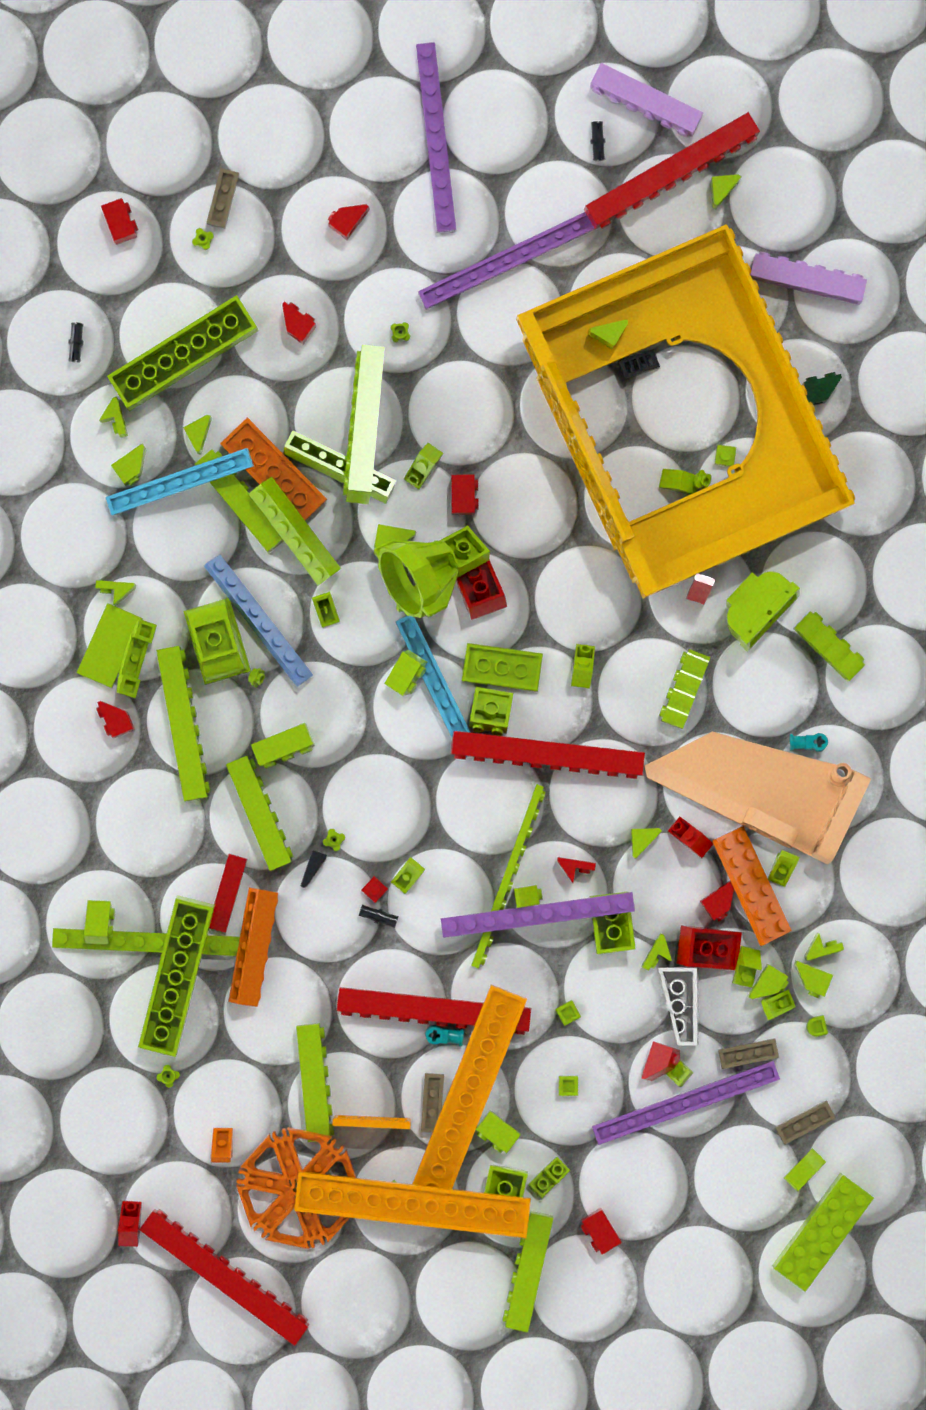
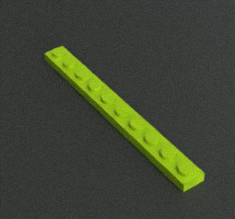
(512, 868)
(139, 942)

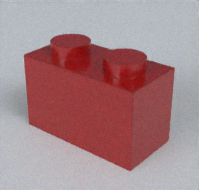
(119, 221)
(464, 494)
(601, 1231)

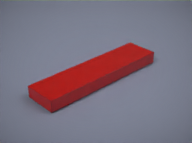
(227, 892)

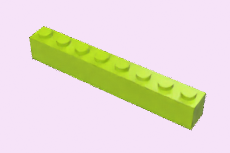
(182, 723)

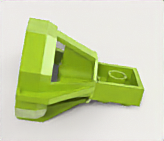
(432, 567)

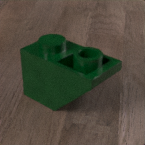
(820, 389)

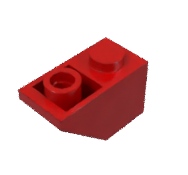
(297, 324)
(117, 720)
(690, 837)
(129, 1223)

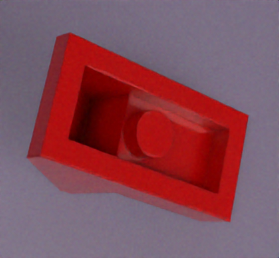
(570, 865)

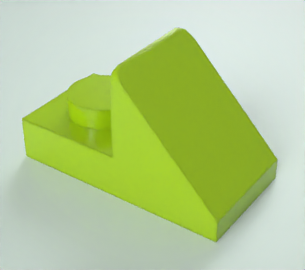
(114, 412)
(120, 589)
(783, 868)
(408, 875)
(659, 947)
(817, 950)
(747, 965)
(777, 1004)

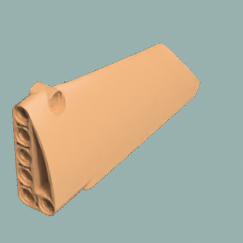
(766, 790)

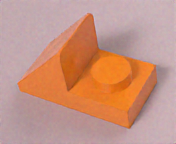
(222, 1145)

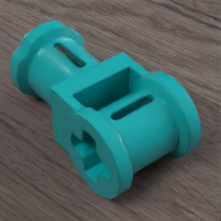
(807, 742)
(446, 1035)

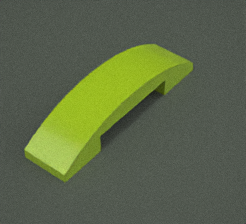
(133, 658)

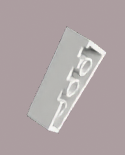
(682, 1000)

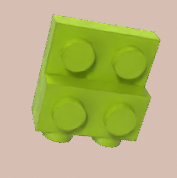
(491, 711)

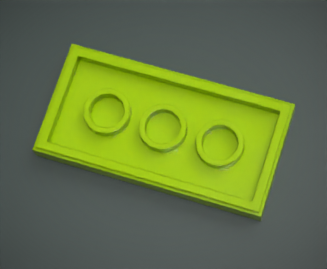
(108, 645)
(502, 667)

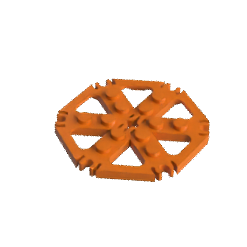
(280, 1185)

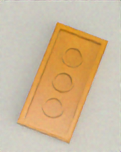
(369, 1121)

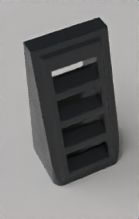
(622, 364)
(315, 862)

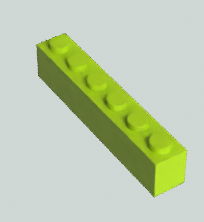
(332, 463)
(244, 507)
(294, 531)
(259, 813)
(314, 1079)
(529, 1271)

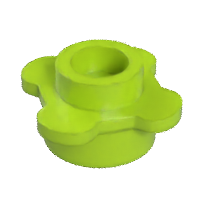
(205, 244)
(396, 328)
(701, 479)
(256, 677)
(339, 838)
(173, 1076)

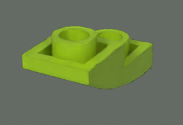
(804, 1169)
(548, 1177)

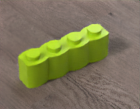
(829, 646)
(685, 688)

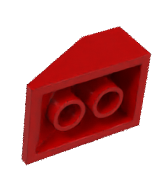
(481, 591)
(708, 947)

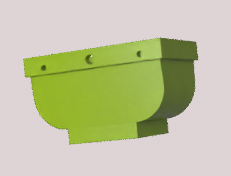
(756, 604)
(217, 641)

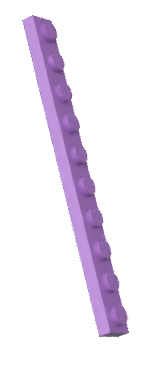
(436, 137)
(505, 260)
(537, 914)
(685, 1102)

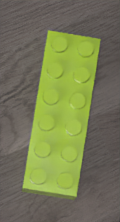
(822, 1232)

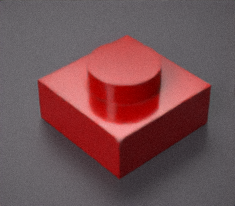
(374, 889)

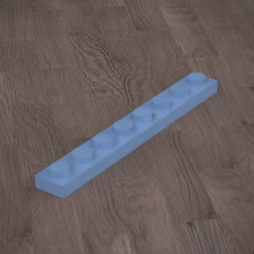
(258, 620)

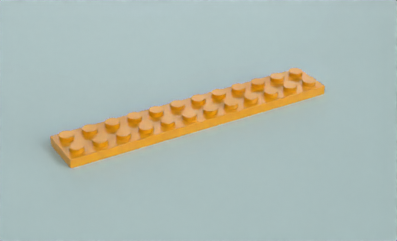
(470, 1088)
(412, 1204)

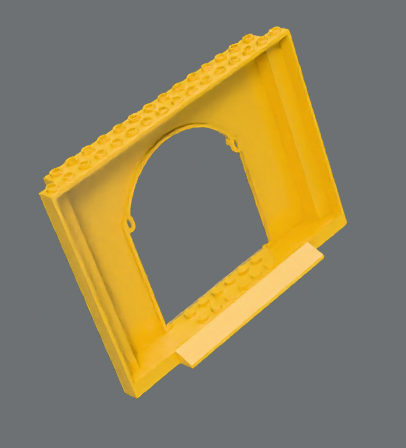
(708, 298)

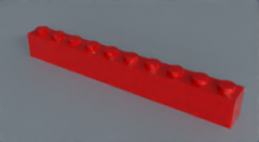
(672, 170)
(547, 753)
(416, 1007)
(225, 1277)

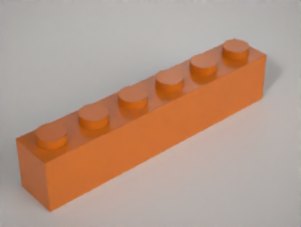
(253, 947)

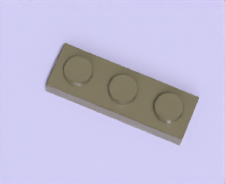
(222, 198)
(748, 1053)
(432, 1100)
(805, 1122)

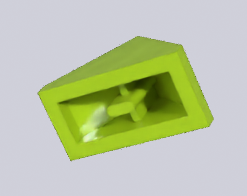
(722, 186)
(608, 333)
(198, 431)
(677, 481)
(325, 609)
(642, 838)

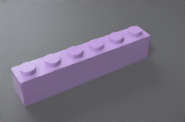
(646, 100)
(807, 278)

